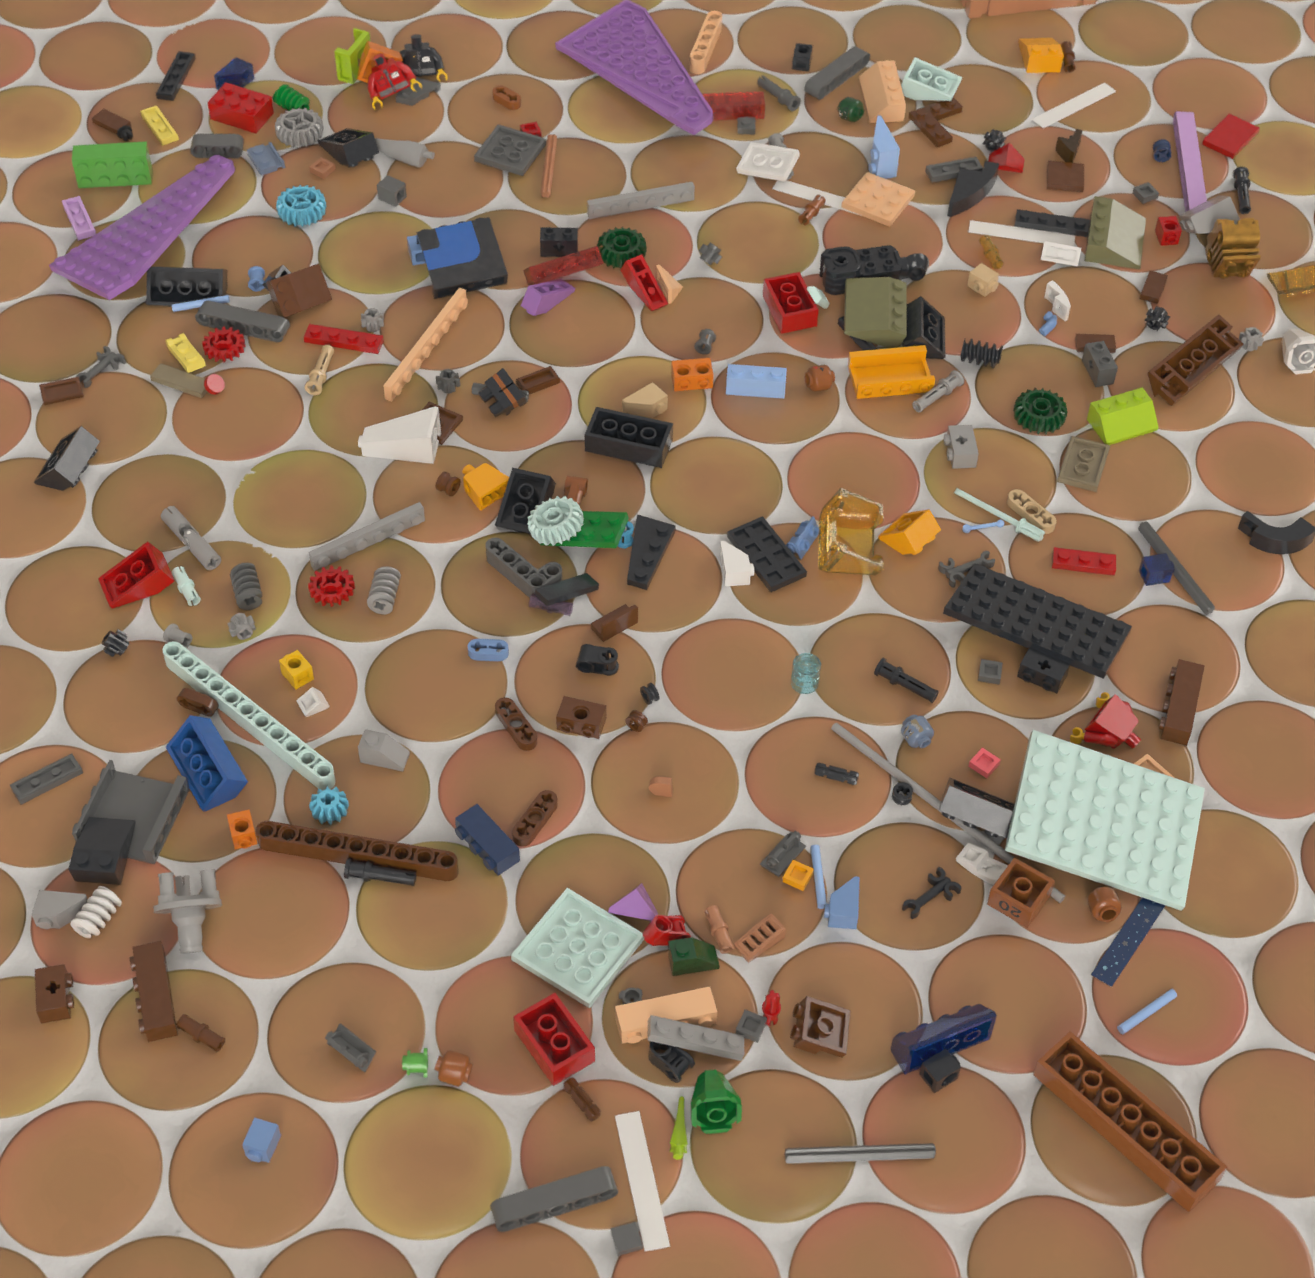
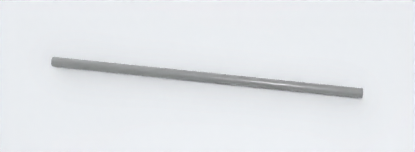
(928, 797)

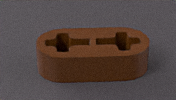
(197, 702)

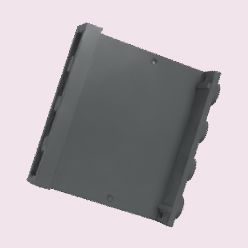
(137, 798)

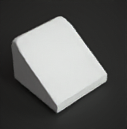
(312, 702)

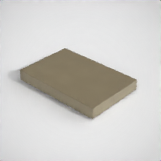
(1083, 463)

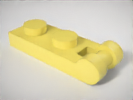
(185, 353)

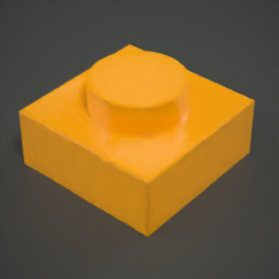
(798, 875)

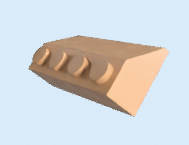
(883, 92)

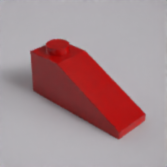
(643, 283)

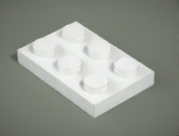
(768, 161)

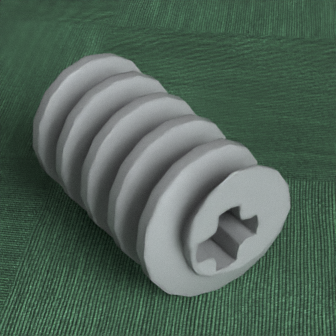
(383, 590)

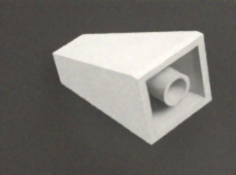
(404, 438)

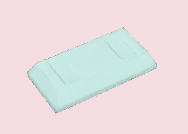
(818, 296)

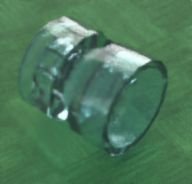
(805, 673)

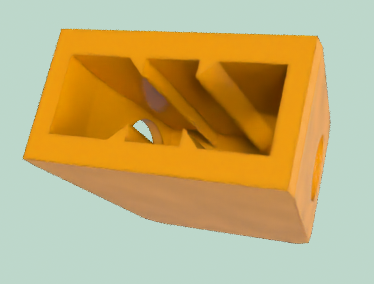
(484, 484)

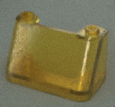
(848, 535)

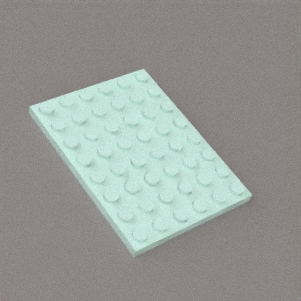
(1106, 820)

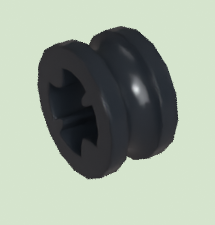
(649, 693)
(906, 789)

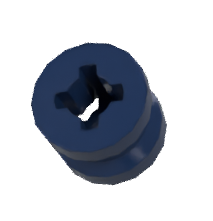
(1162, 150)

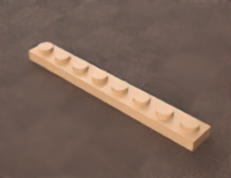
(425, 344)

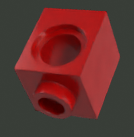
(1168, 230)

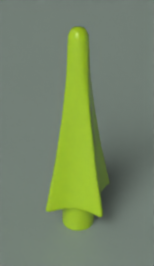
(679, 1138)

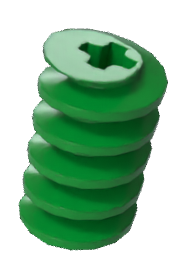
(289, 98)

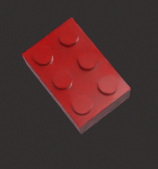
(240, 107)
(790, 302)
(554, 1039)

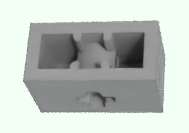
(962, 446)

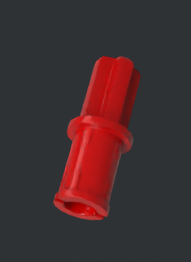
(771, 1007)

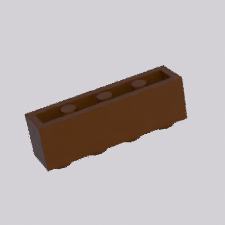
(1182, 702)
(154, 991)

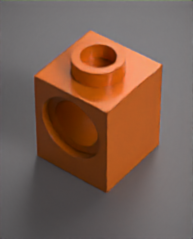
(240, 822)

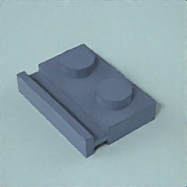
(265, 158)

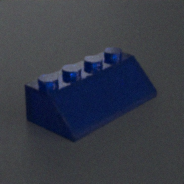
(950, 1032)

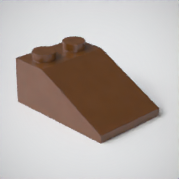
(299, 291)

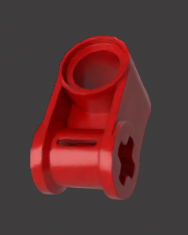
(665, 929)

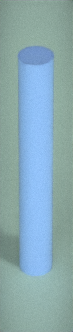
(197, 303)
(818, 876)
(1147, 1011)

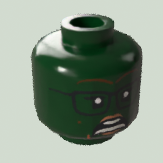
(851, 109)

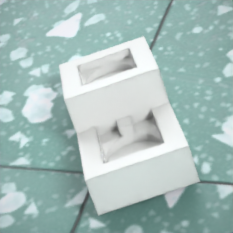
(1058, 298)
(980, 864)

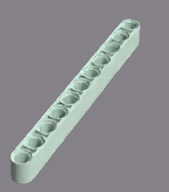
(250, 716)

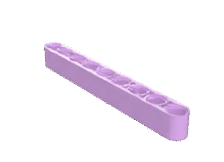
(1189, 160)

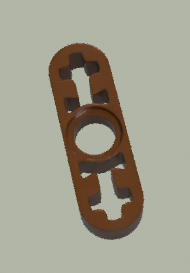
(516, 732)
(535, 827)

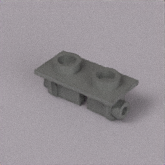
(783, 853)
(351, 1047)

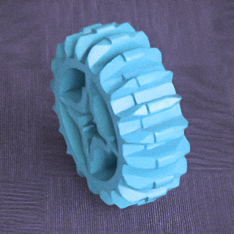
(301, 205)

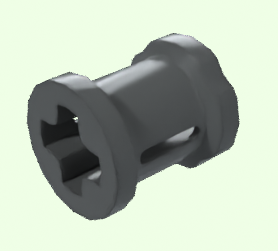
(702, 340)

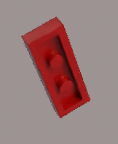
(1084, 561)

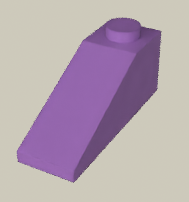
(546, 295)

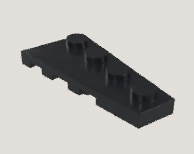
(648, 549)

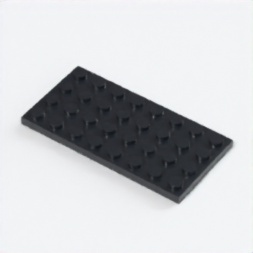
(1038, 620)

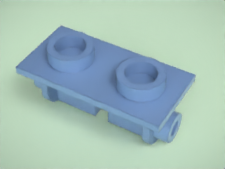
(804, 537)

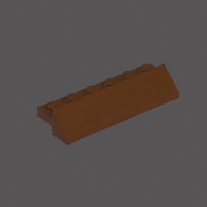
(1194, 360)

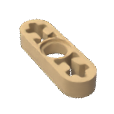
(1020, 502)

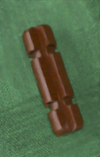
(582, 1099)

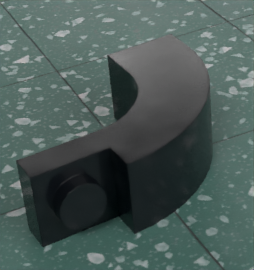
(1277, 539)

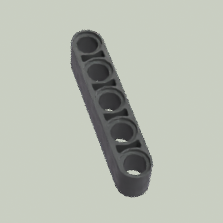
(837, 72)
(246, 321)
(553, 1199)

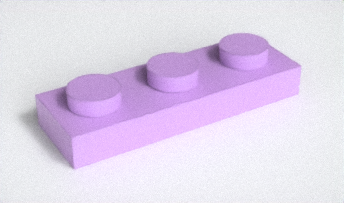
(78, 218)

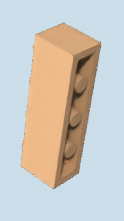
(690, 1007)

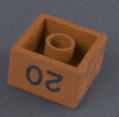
(1020, 892)

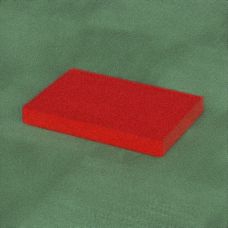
(1230, 136)

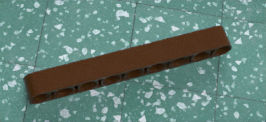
(347, 844)

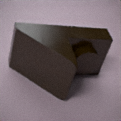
(1067, 147)

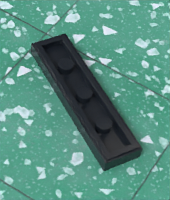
(175, 76)

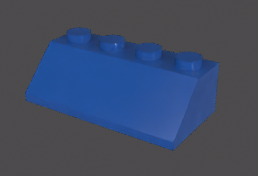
(206, 763)

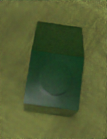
(691, 956)

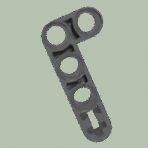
(518, 569)

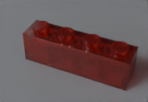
(736, 104)
(563, 266)

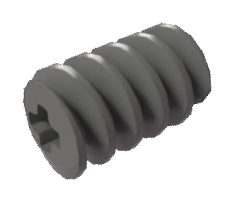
(246, 586)

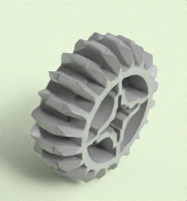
(299, 127)

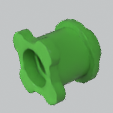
(416, 1062)

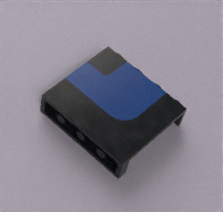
(462, 257)

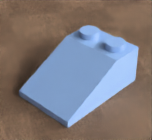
(884, 152)

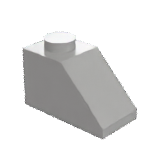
(382, 751)
(56, 908)

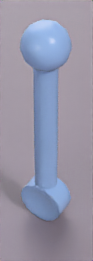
(967, 528)

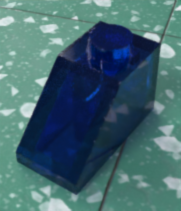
(235, 72)

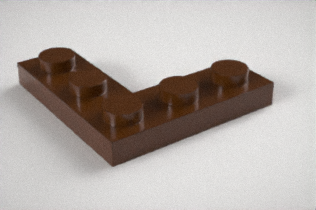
(927, 120)

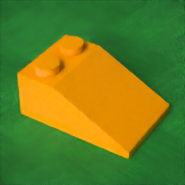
(1041, 55)

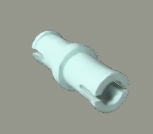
(186, 586)

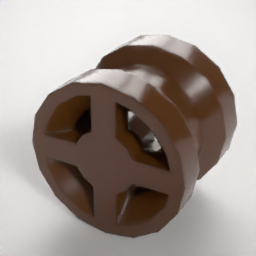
(448, 483)

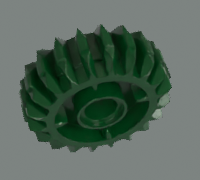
(621, 245)
(1040, 411)

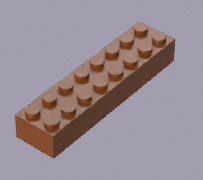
(1130, 1121)

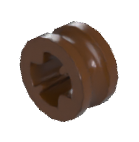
(636, 721)

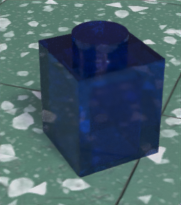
(1156, 569)

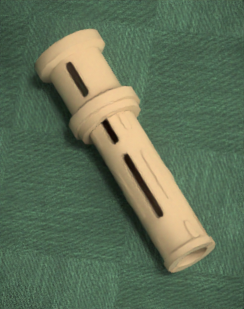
(326, 355)

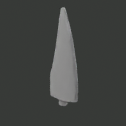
(405, 151)

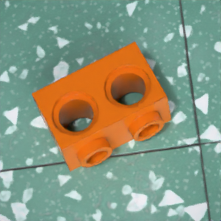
(692, 374)

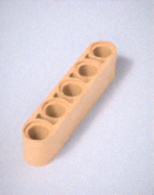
(705, 42)

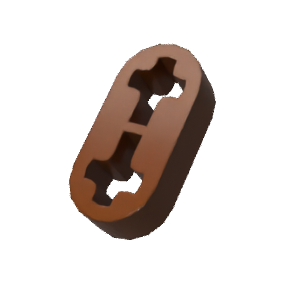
(506, 97)

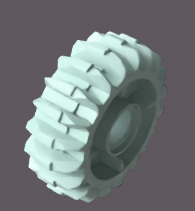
(555, 520)

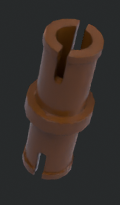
(1068, 57)
(200, 1032)

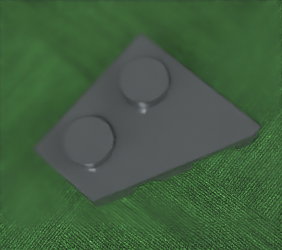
(409, 97)

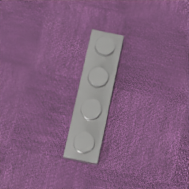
(695, 1038)

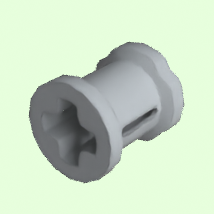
(173, 633)

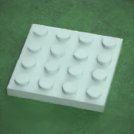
(577, 947)

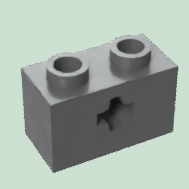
(1099, 363)

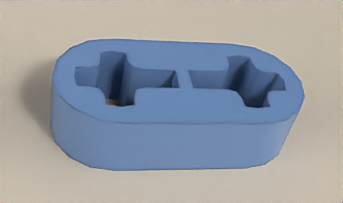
(488, 650)

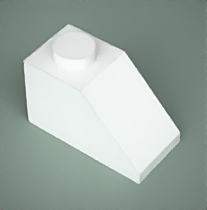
(735, 565)

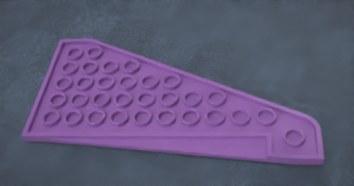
(637, 59)
(131, 245)

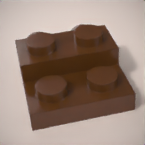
(820, 1027)

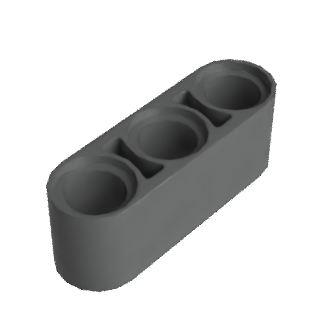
(217, 144)

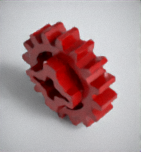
(223, 344)
(331, 586)

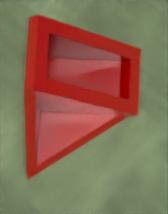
(1008, 159)

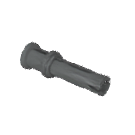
(783, 95)

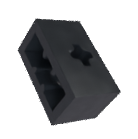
(558, 241)
(1043, 670)

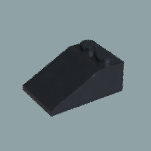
(350, 146)
(521, 495)
(102, 851)

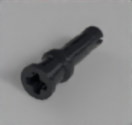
(1244, 203)
(897, 676)
(370, 871)

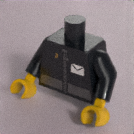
(422, 58)

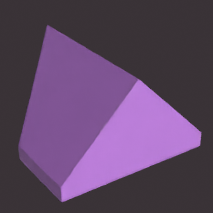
(635, 904)

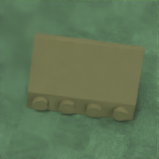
(1115, 234)
(876, 310)

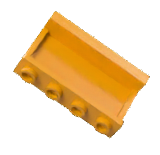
(890, 372)

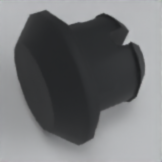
(125, 133)

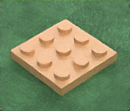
(878, 199)

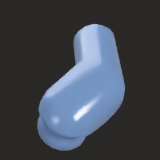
(1050, 324)

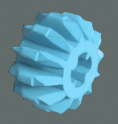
(329, 805)

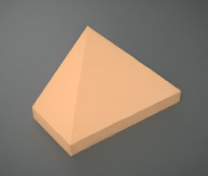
(667, 284)

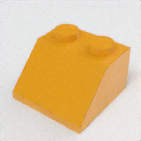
(911, 532)

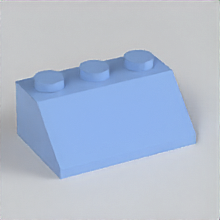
(756, 381)

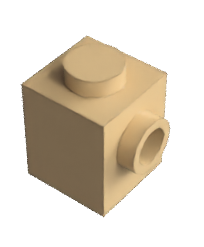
(983, 280)

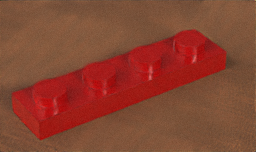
(343, 338)

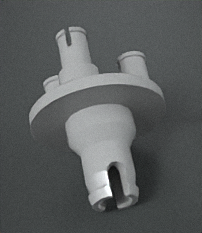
(187, 909)

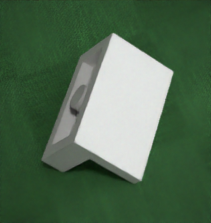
(1060, 253)

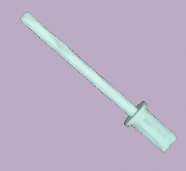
(1021, 526)

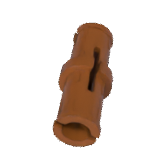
(812, 209)

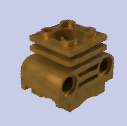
(1233, 247)

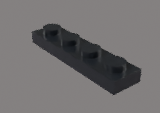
(1052, 223)

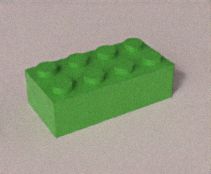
(112, 164)

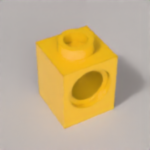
(296, 669)

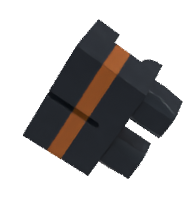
(504, 391)

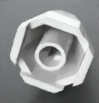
(1299, 351)

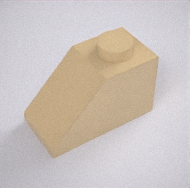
(646, 402)

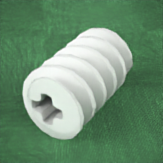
(94, 911)

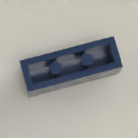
(487, 840)

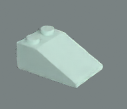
(929, 82)

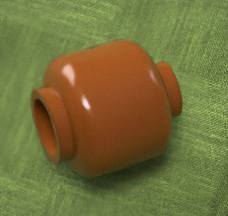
(819, 378)
(1104, 904)
(453, 1068)

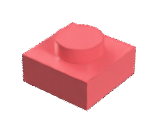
(984, 763)

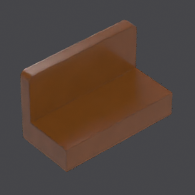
(615, 622)

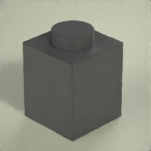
(391, 191)

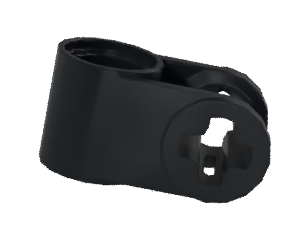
(596, 658)
(672, 1062)

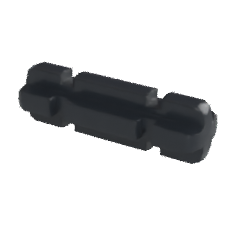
(836, 773)

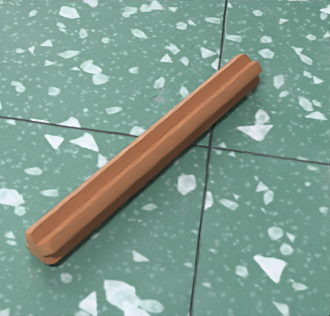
(548, 166)

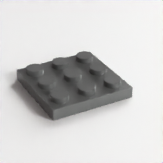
(510, 150)

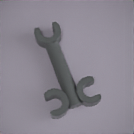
(105, 359)
(956, 573)

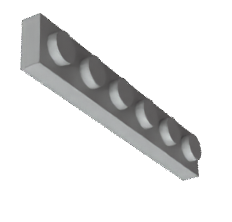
(640, 200)
(366, 536)

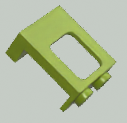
(347, 60)

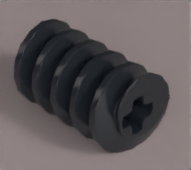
(981, 353)

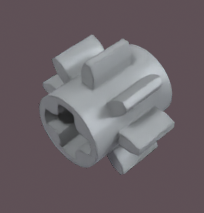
(372, 320)
(1251, 338)
(241, 626)

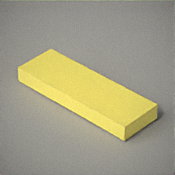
(159, 125)

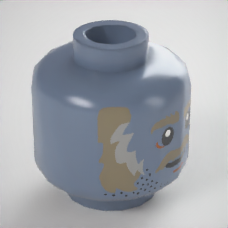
(917, 731)

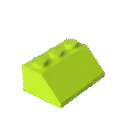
(1123, 416)

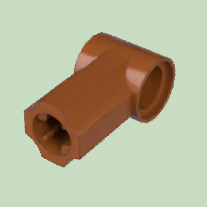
(575, 488)

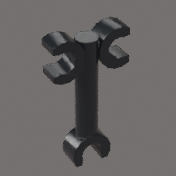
(939, 884)

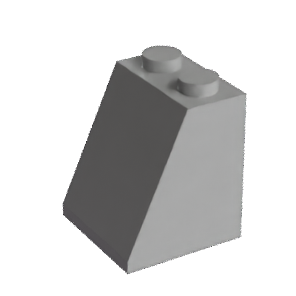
(1203, 217)

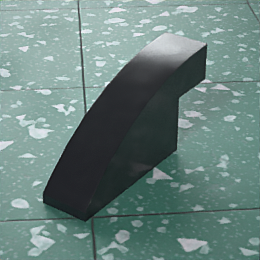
(972, 187)

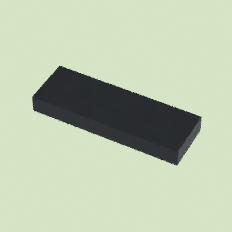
(566, 589)

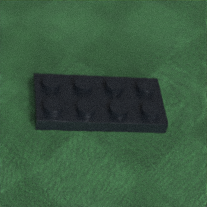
(768, 553)

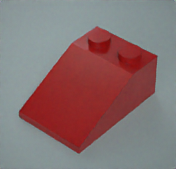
(136, 576)

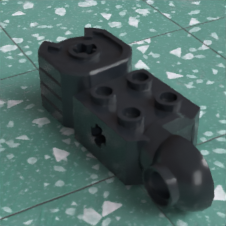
(881, 261)

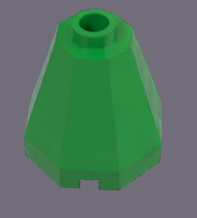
(714, 1103)

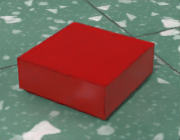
(531, 128)

